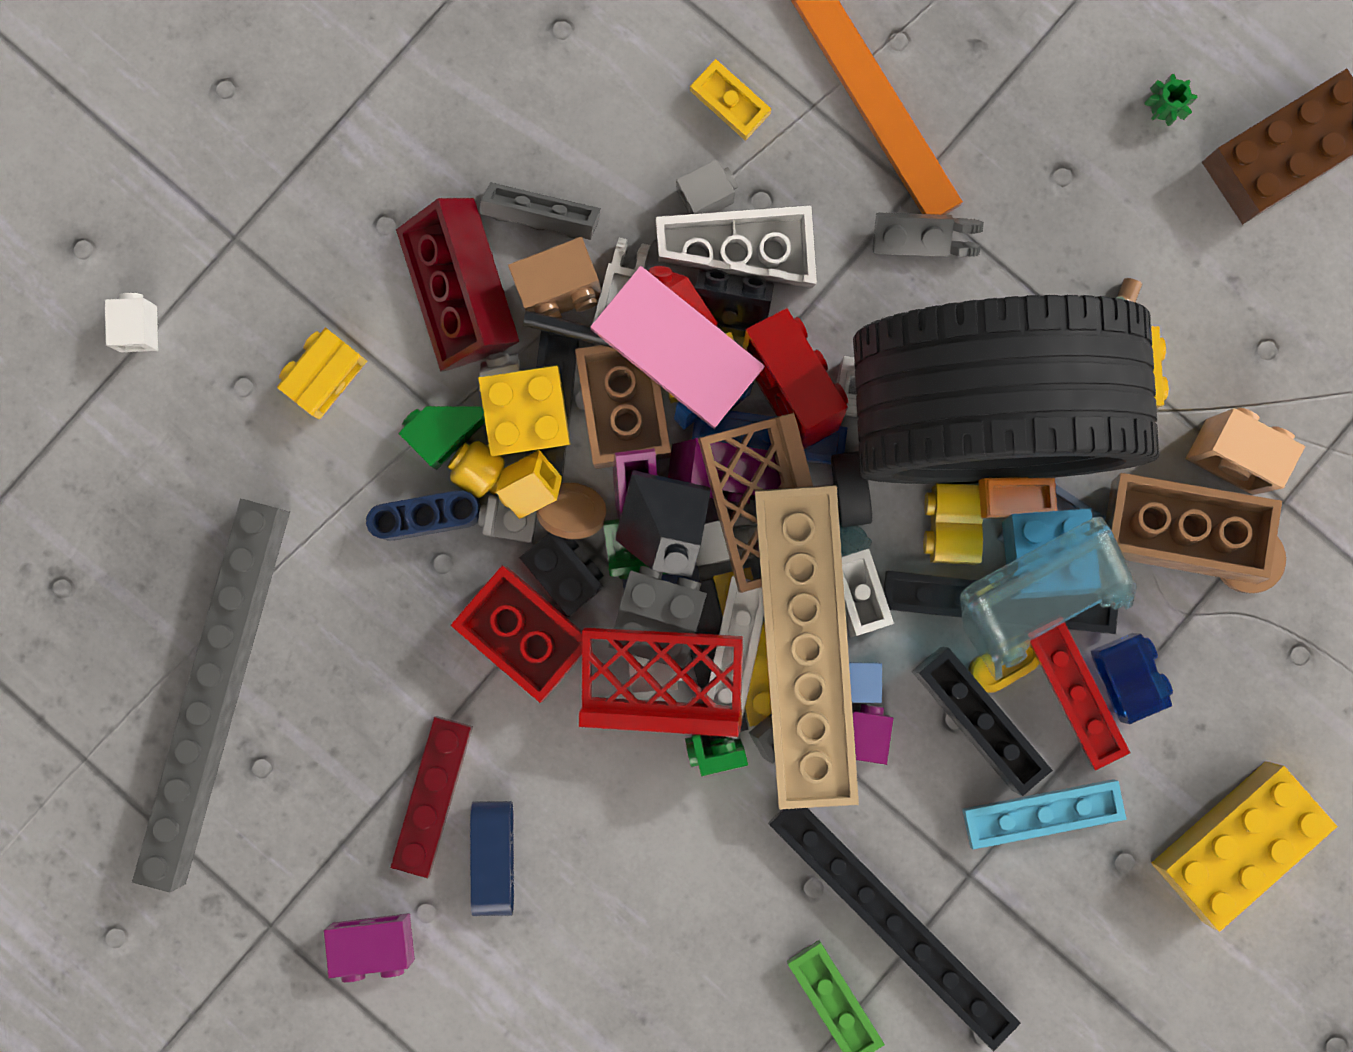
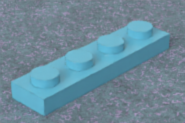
(1044, 814)

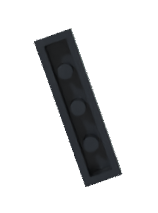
(982, 721)

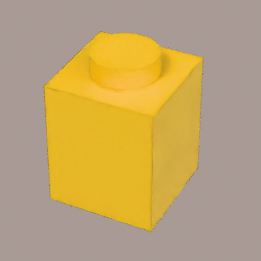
(529, 484)

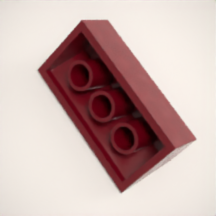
(457, 283)

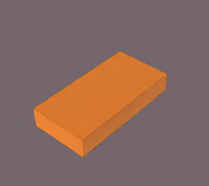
(1016, 495)

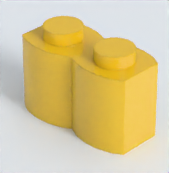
(955, 524)

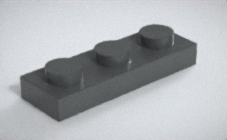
(539, 211)

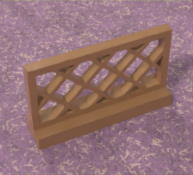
(791, 466)

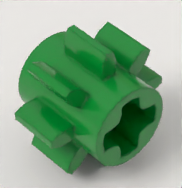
(1178, 91)

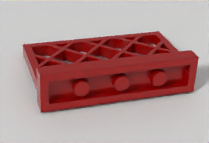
(665, 715)

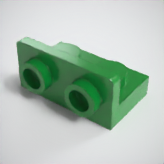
(719, 756)

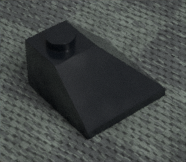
(663, 522)

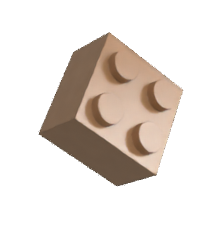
(557, 280)

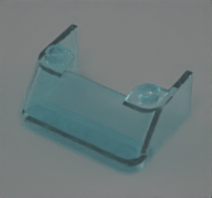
(1045, 591)

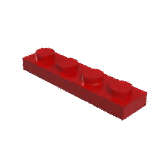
(1079, 696)

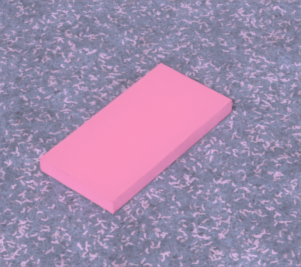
(677, 347)

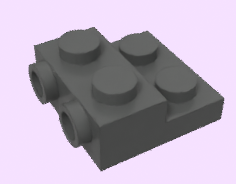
(660, 607)

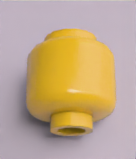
(476, 469)

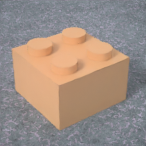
(1246, 451)

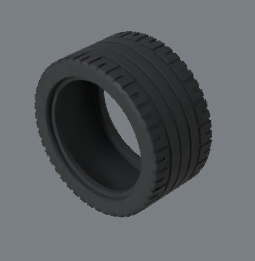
(1006, 390)

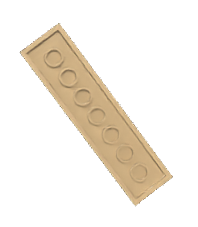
(807, 646)

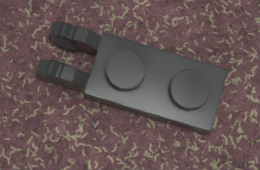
(924, 235)

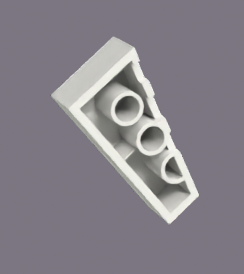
(745, 243)

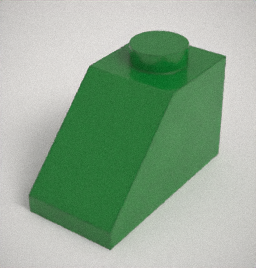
(441, 431)

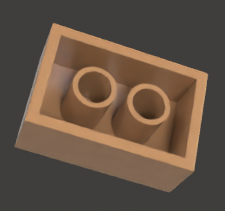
(620, 406)

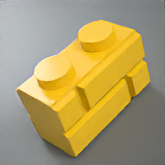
(320, 372)

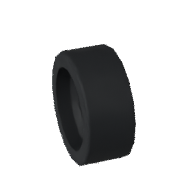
(852, 490)

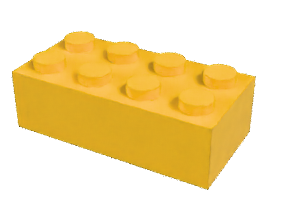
(1244, 845)

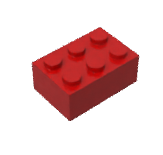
(796, 376)
(521, 633)

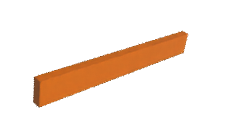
(879, 105)

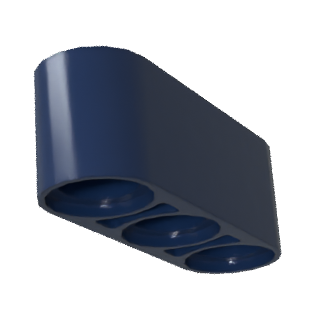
(406, 515)
(492, 858)

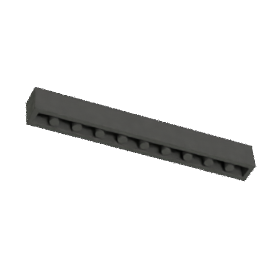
(211, 696)

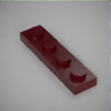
(431, 797)

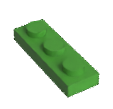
(834, 1000)

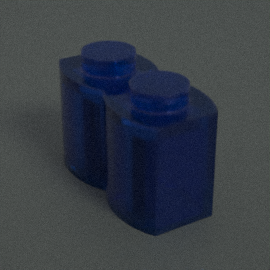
(1132, 677)

